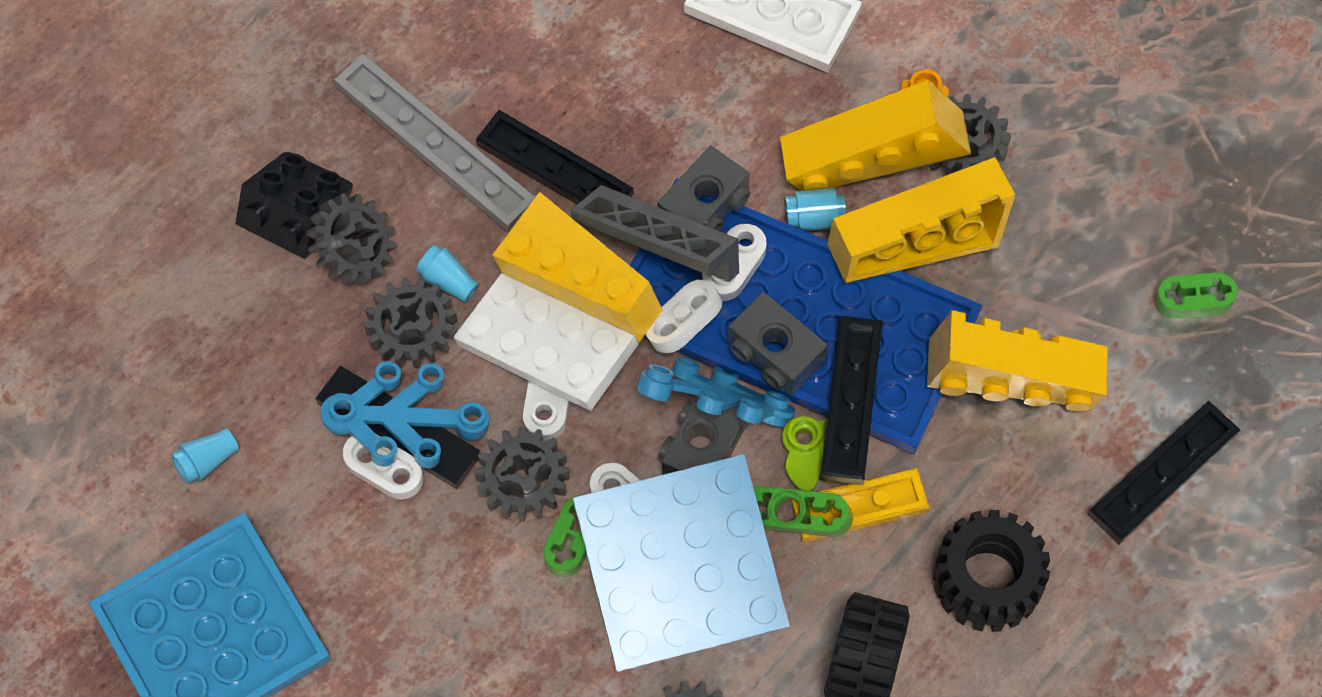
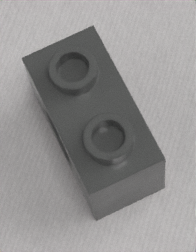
(710, 176)
(769, 322)
(721, 429)

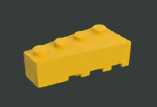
(876, 139)
(924, 224)
(573, 266)
(1015, 364)

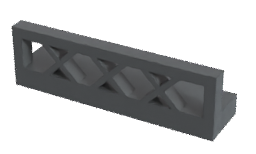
(659, 232)

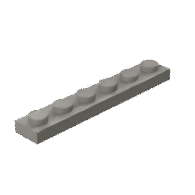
(434, 142)

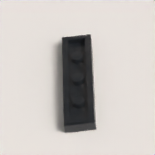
(545, 159)
(851, 400)
(456, 454)
(1163, 472)

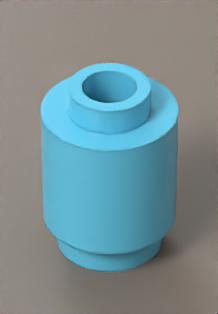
(814, 208)

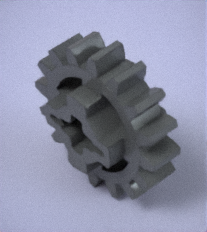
(978, 122)
(351, 258)
(407, 306)
(508, 482)

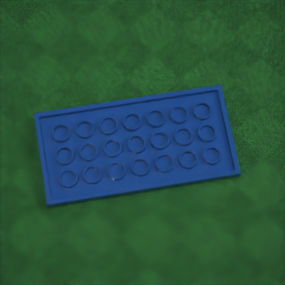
(808, 284)

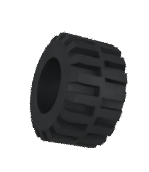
(996, 537)
(867, 648)

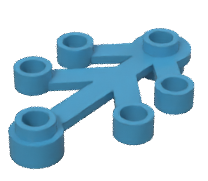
(716, 393)
(399, 416)

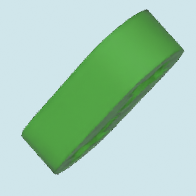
(1196, 296)
(558, 539)

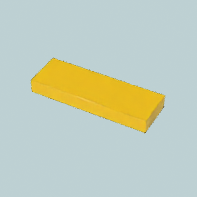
(876, 501)

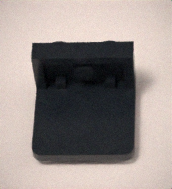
(284, 197)

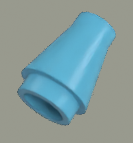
(443, 269)
(201, 456)

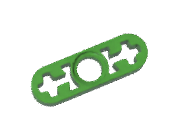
(821, 503)

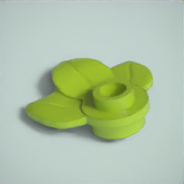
(805, 460)

